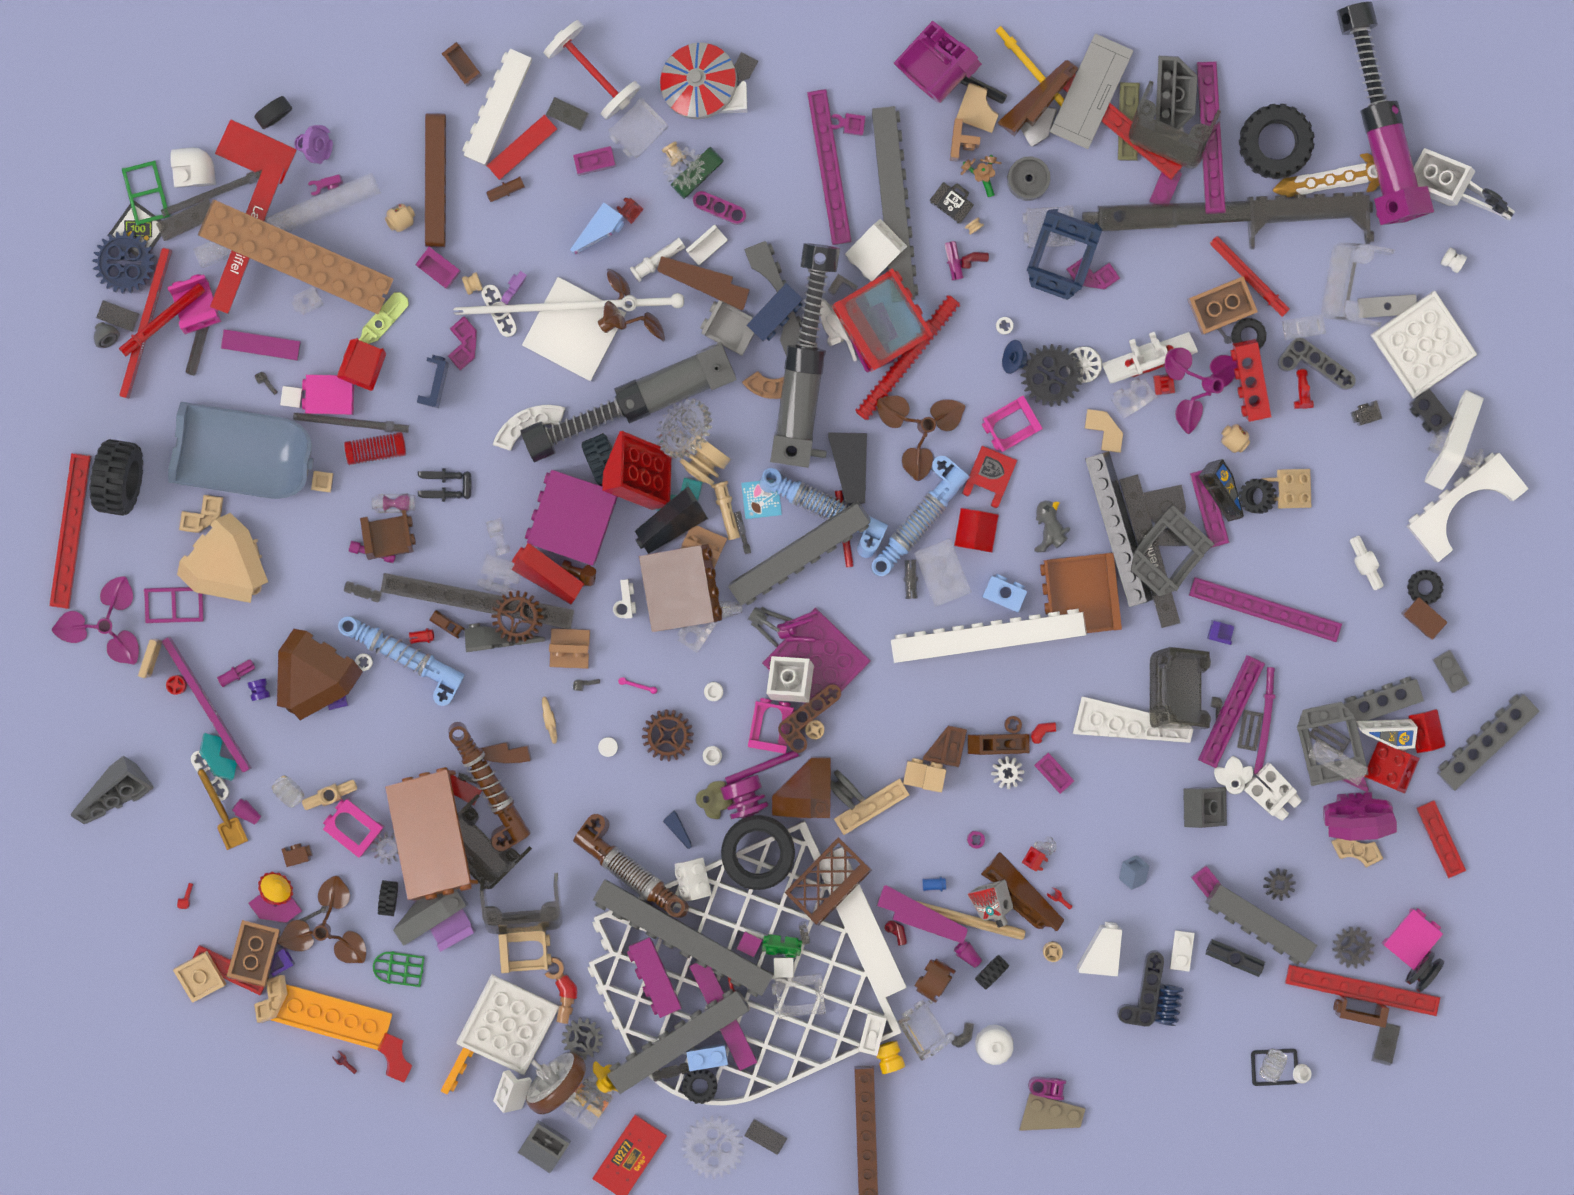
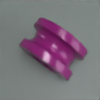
(981, 839)

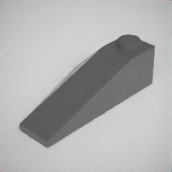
(486, 637)
(117, 785)
(427, 914)

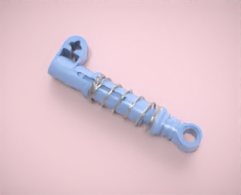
(422, 663)

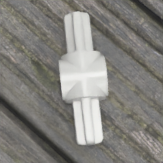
(1366, 563)

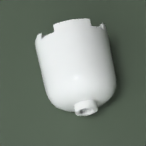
(994, 1044)

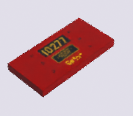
(629, 1156)

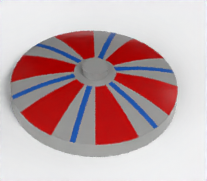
(698, 80)

